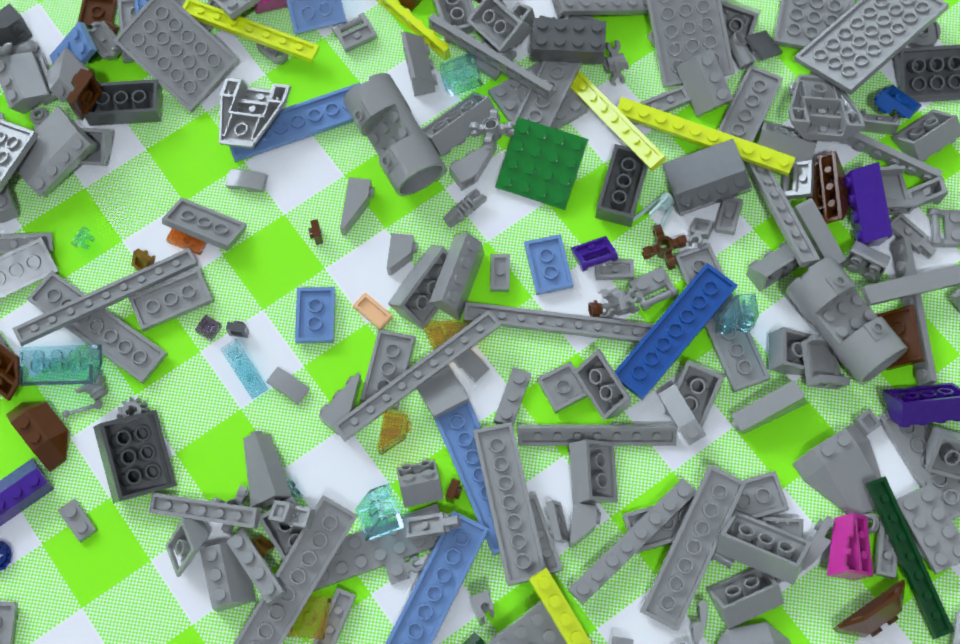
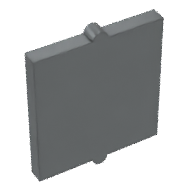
(763, 45)

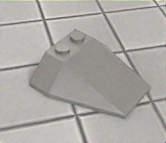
(248, 111)
(823, 111)
(841, 469)

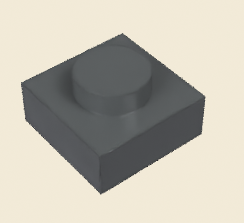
(237, 329)

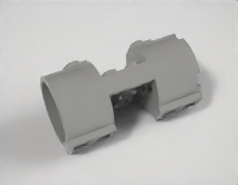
(388, 123)
(845, 320)

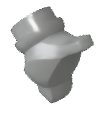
(95, 390)

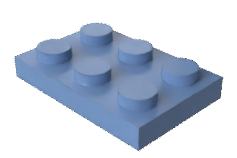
(315, 14)
(78, 42)
(548, 264)
(315, 315)

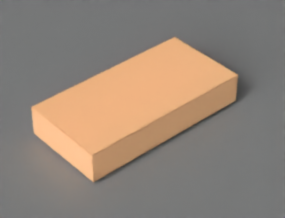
(372, 311)

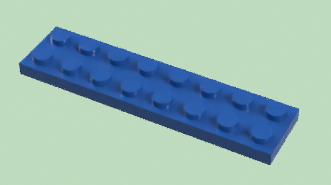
(674, 331)

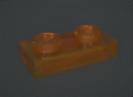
(185, 241)

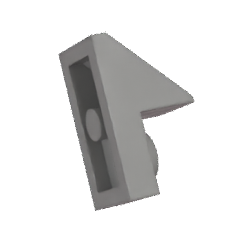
(930, 191)

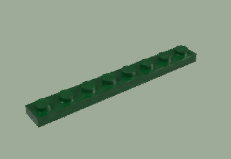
(909, 558)

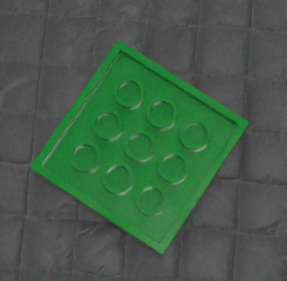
(541, 163)

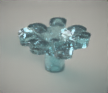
(294, 491)

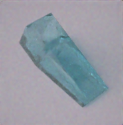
(243, 368)

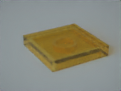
(312, 619)

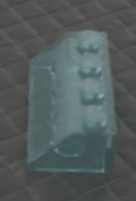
(60, 364)

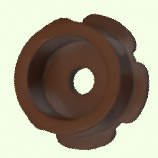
(595, 309)

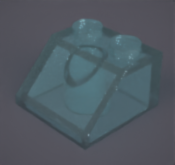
(460, 74)
(379, 512)

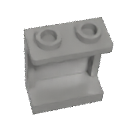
(896, 191)
(821, 364)

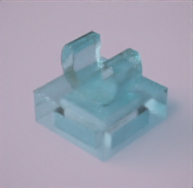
(80, 237)

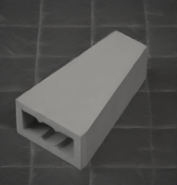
(818, 231)
(769, 408)
(264, 471)

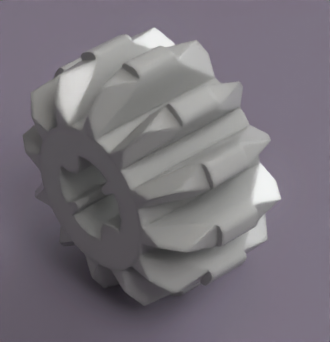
(132, 406)

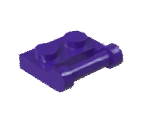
(593, 249)

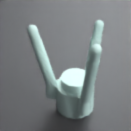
(662, 203)

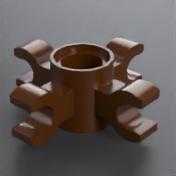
(650, 251)

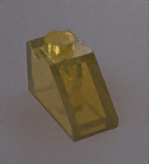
(393, 430)

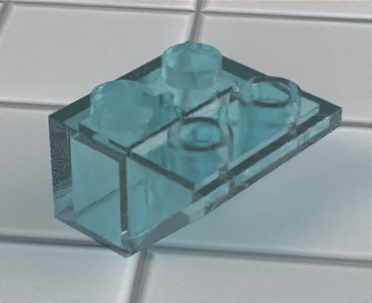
(738, 315)

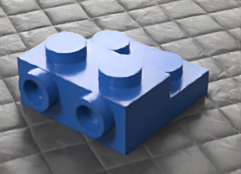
(894, 99)

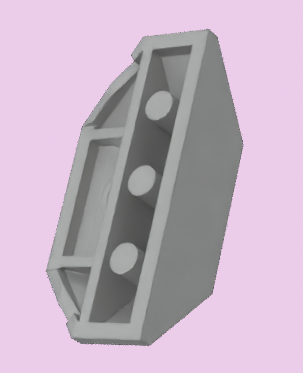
(753, 634)

